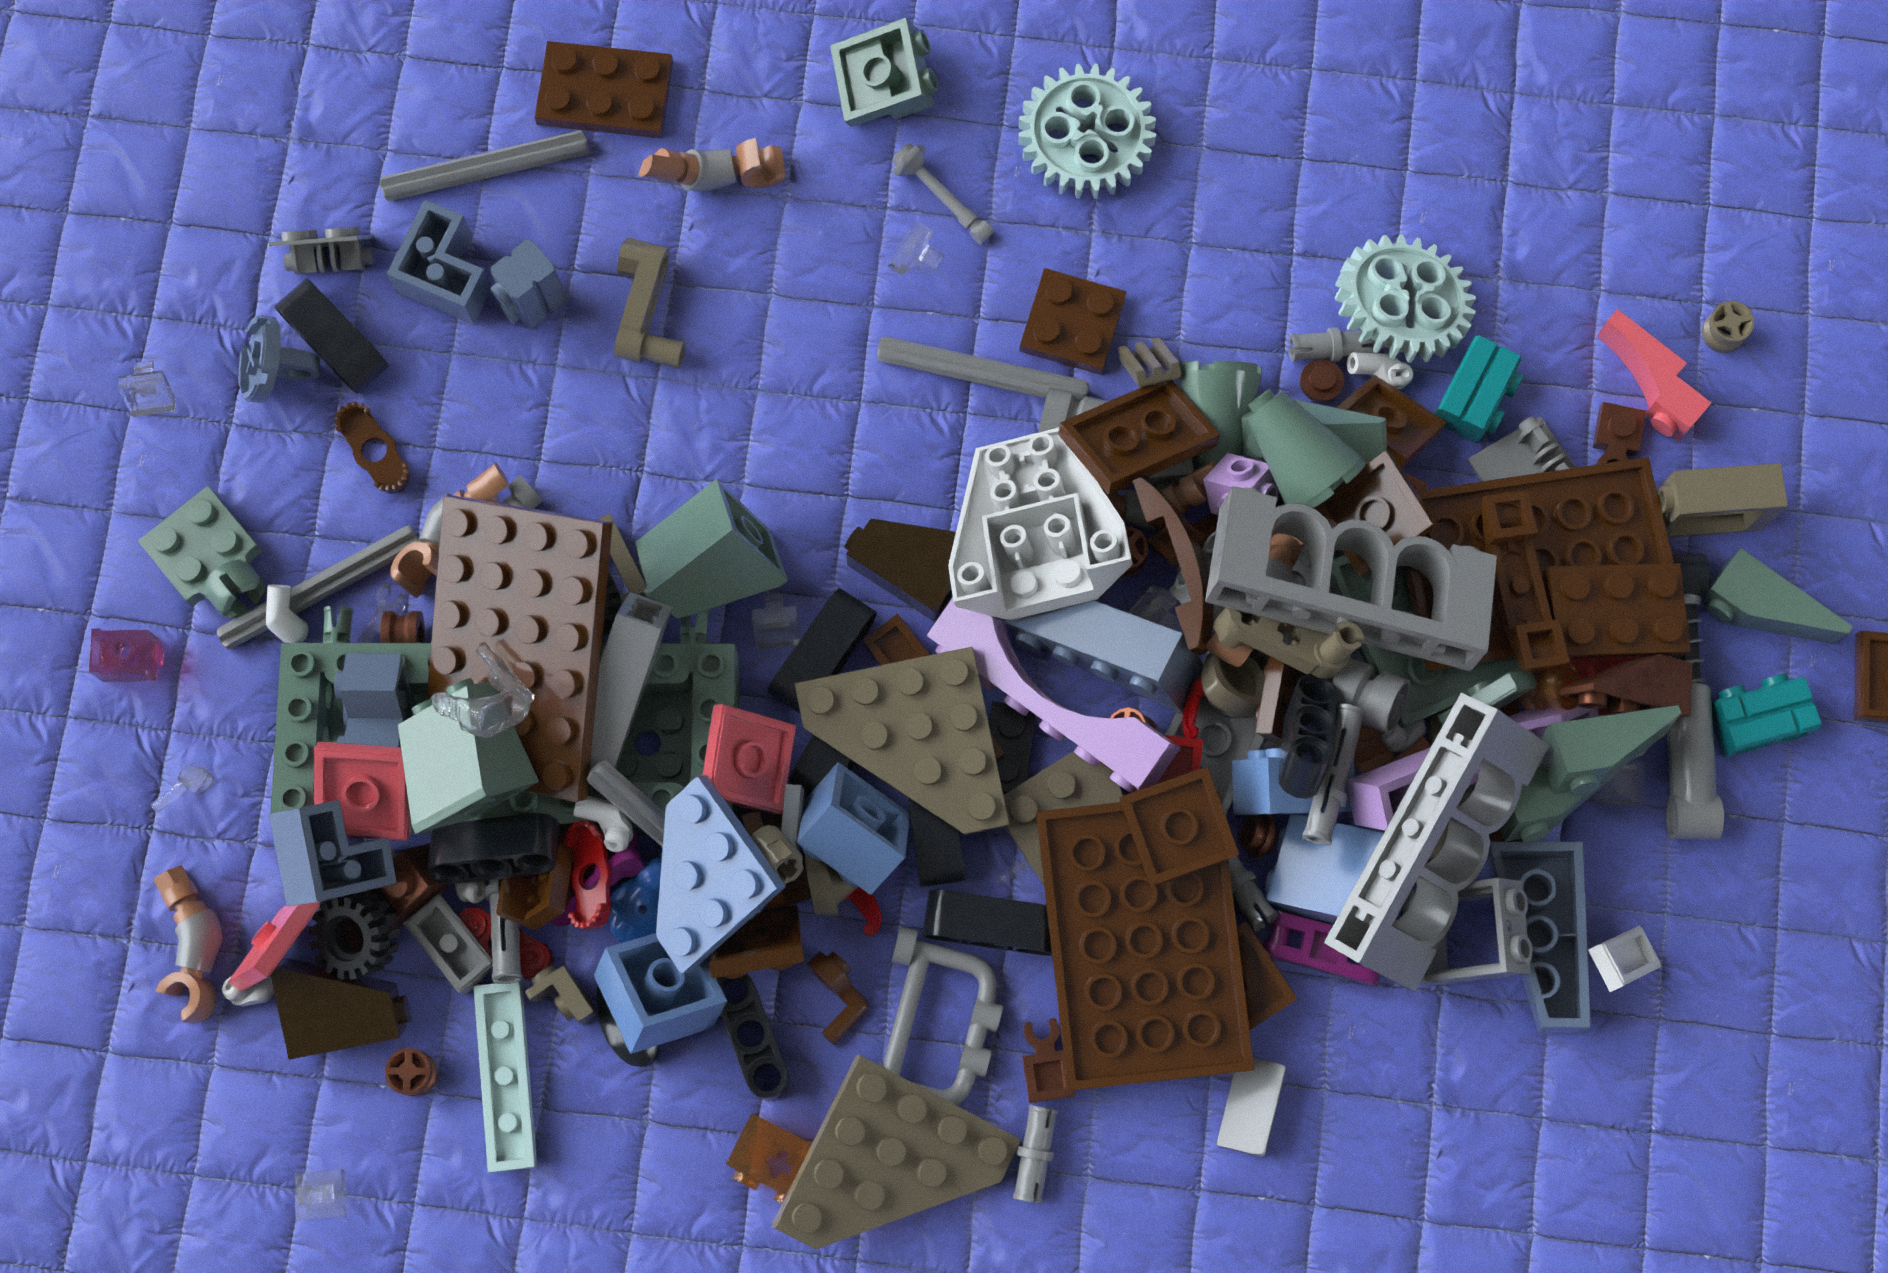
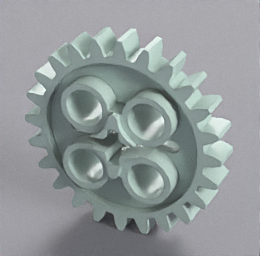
(1062, 157)
(1405, 298)

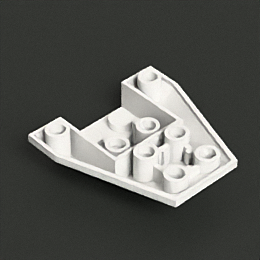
(1034, 531)

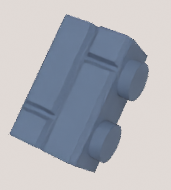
(527, 285)

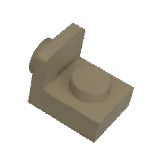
(571, 999)

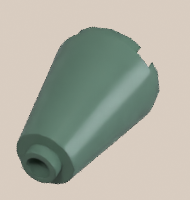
(1223, 397)
(1300, 450)

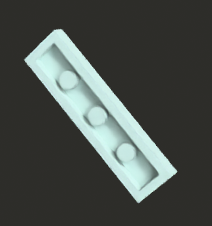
(505, 1077)

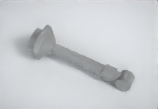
(910, 161)

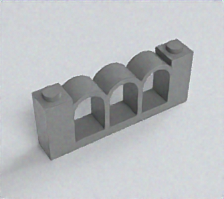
(1459, 578)
(1469, 739)

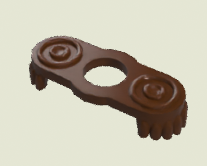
(360, 427)

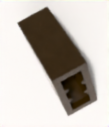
(905, 562)
(333, 1013)

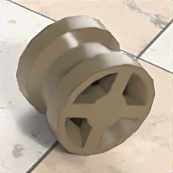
(1734, 318)

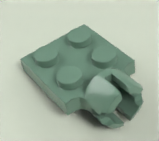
(207, 554)

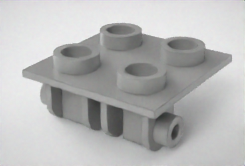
(303, 250)
(1522, 452)

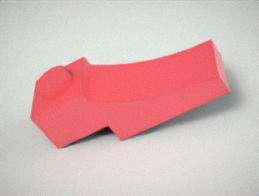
(1670, 400)

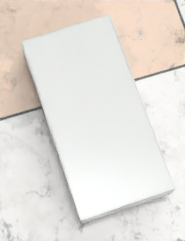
(1625, 958)

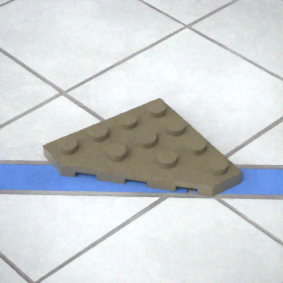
(918, 730)
(888, 1156)

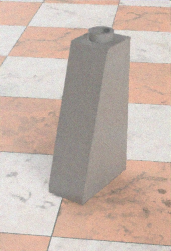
(625, 672)

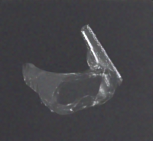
(489, 714)

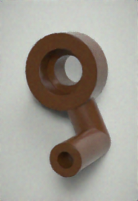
(833, 973)

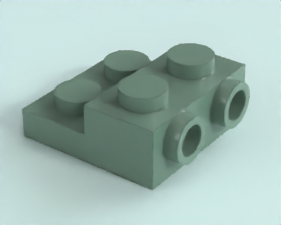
(884, 73)

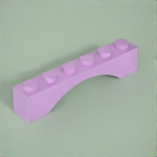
(1125, 745)
(1379, 792)

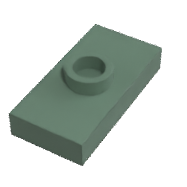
(1500, 692)

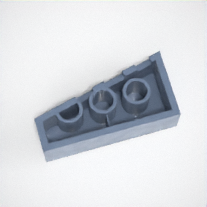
(1115, 648)
(1555, 926)

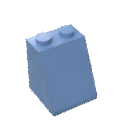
(1318, 878)

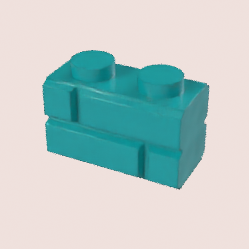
(1478, 388)
(1764, 715)

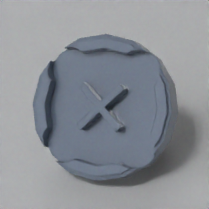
(267, 360)

